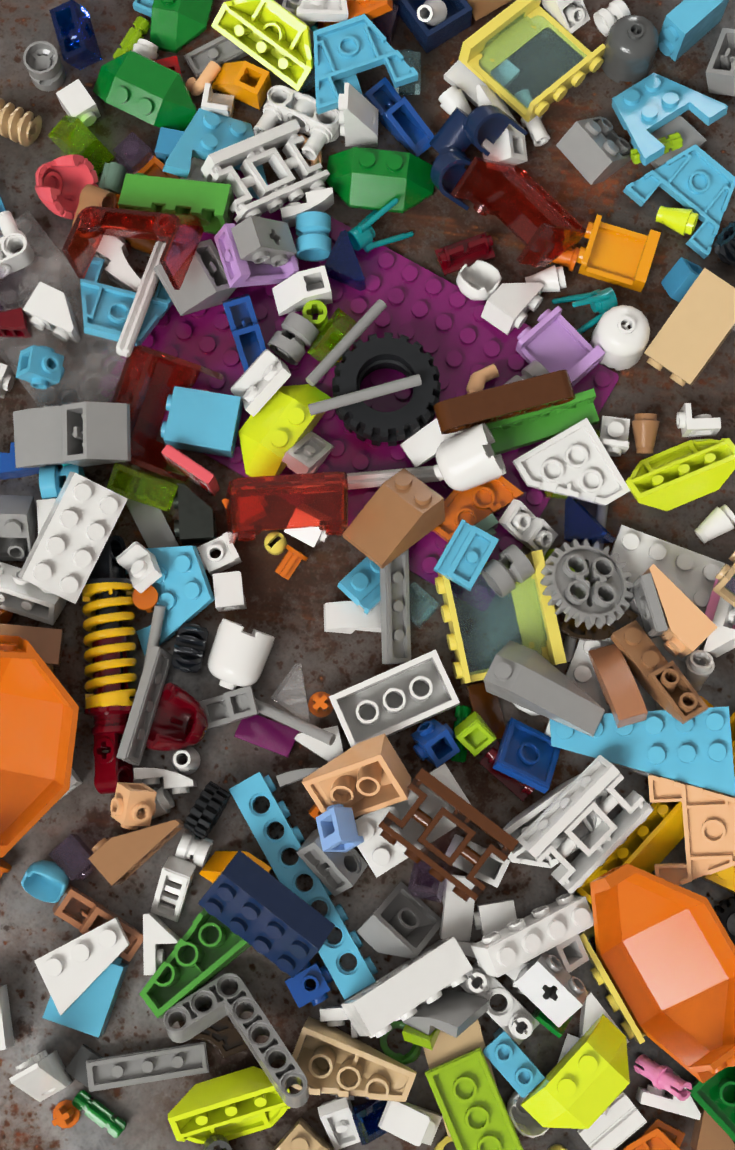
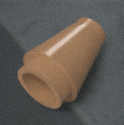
(645, 432)

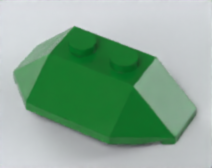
(178, 22)
(146, 91)
(375, 177)

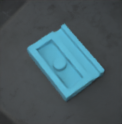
(466, 555)
(363, 585)

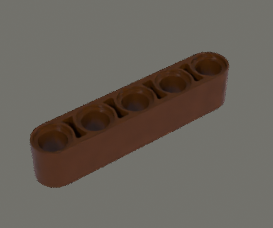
(504, 401)

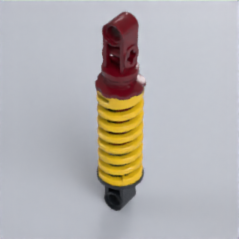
(110, 663)

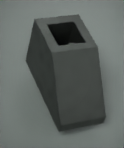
(196, 518)

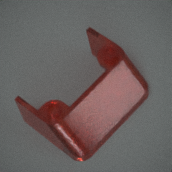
(522, 207)
(178, 229)
(145, 385)
(287, 503)

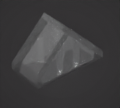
(292, 694)

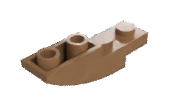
(657, 676)

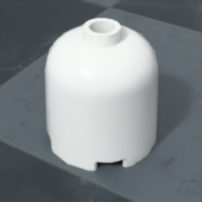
(621, 345)
(468, 459)
(237, 655)

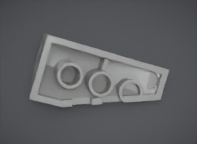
(537, 685)

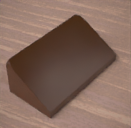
(487, 707)

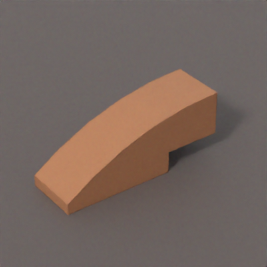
(618, 685)
(88, 914)

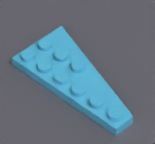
(663, 746)

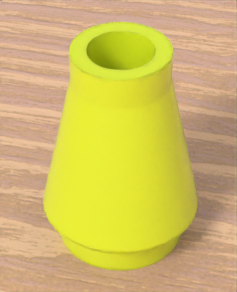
(678, 219)

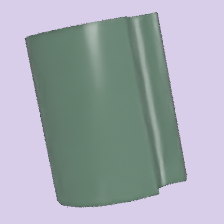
(112, 177)

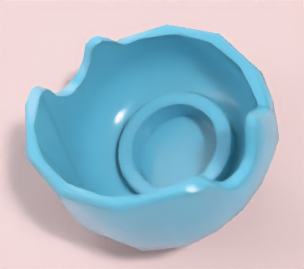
(45, 881)

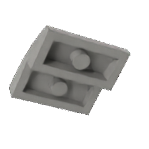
(38, 437)
(449, 1013)

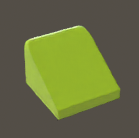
(474, 733)
(416, 1037)

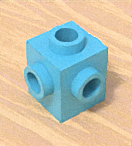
(40, 366)

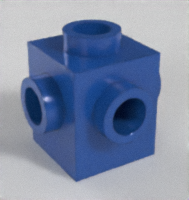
(435, 742)
(302, 992)

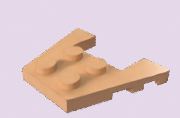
(707, 829)

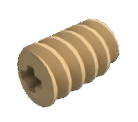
(17, 125)

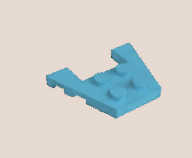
(351, 49)
(655, 103)
(204, 136)
(696, 184)
(107, 306)
(180, 588)

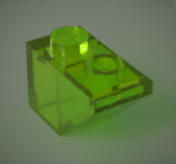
(76, 138)
(331, 334)
(142, 487)

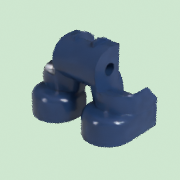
(455, 137)

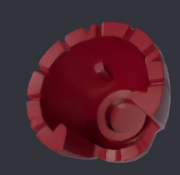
(177, 721)

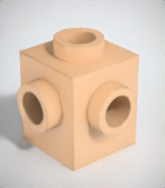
(133, 805)

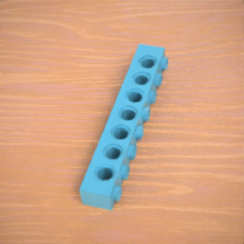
(245, 794)

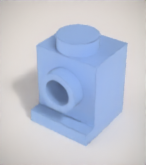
(338, 829)

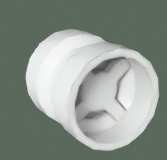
(607, 17)
(193, 848)

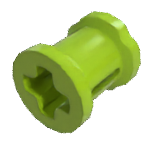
(318, 307)

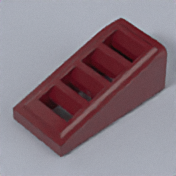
(15, 324)

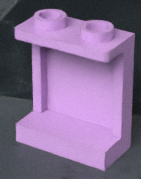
(247, 273)
(558, 346)

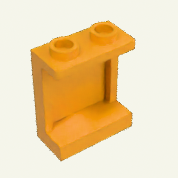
(617, 254)

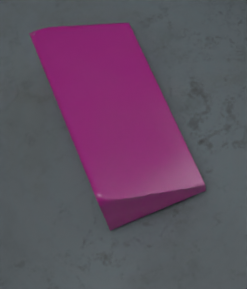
(267, 734)

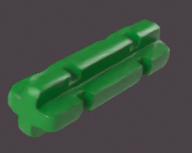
(461, 714)
(99, 1113)

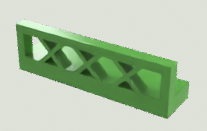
(542, 424)

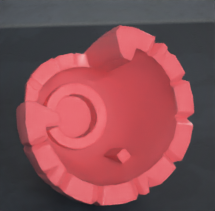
(62, 181)

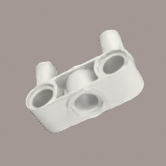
(287, 104)
(9, 243)
(514, 1017)

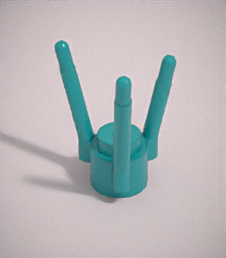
(363, 234)
(599, 301)

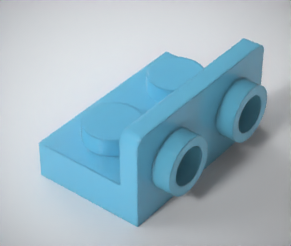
(513, 1063)

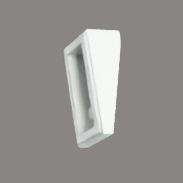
(178, 871)

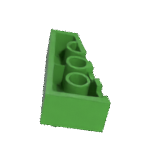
(204, 199)
(192, 963)

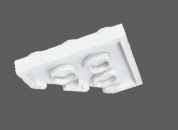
(573, 466)

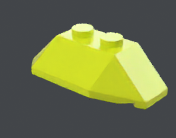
(269, 36)
(278, 428)
(682, 473)
(583, 1080)
(228, 1107)

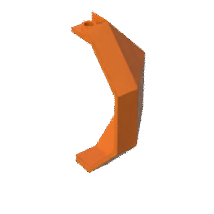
(35, 739)
(668, 965)

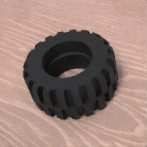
(389, 354)

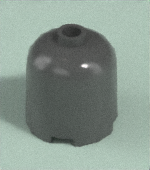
(630, 49)

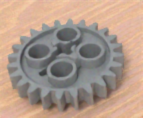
(610, 584)

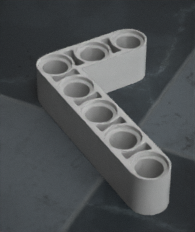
(249, 1029)

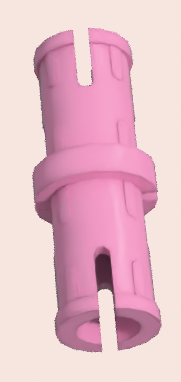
(663, 1077)

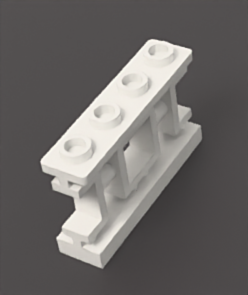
(255, 152)
(568, 813)

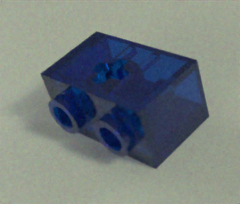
(75, 34)

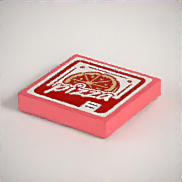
(190, 468)

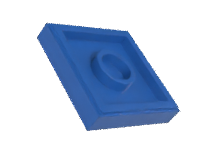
(527, 756)

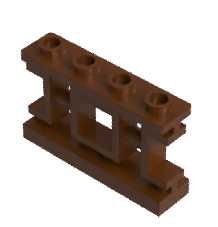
(460, 817)

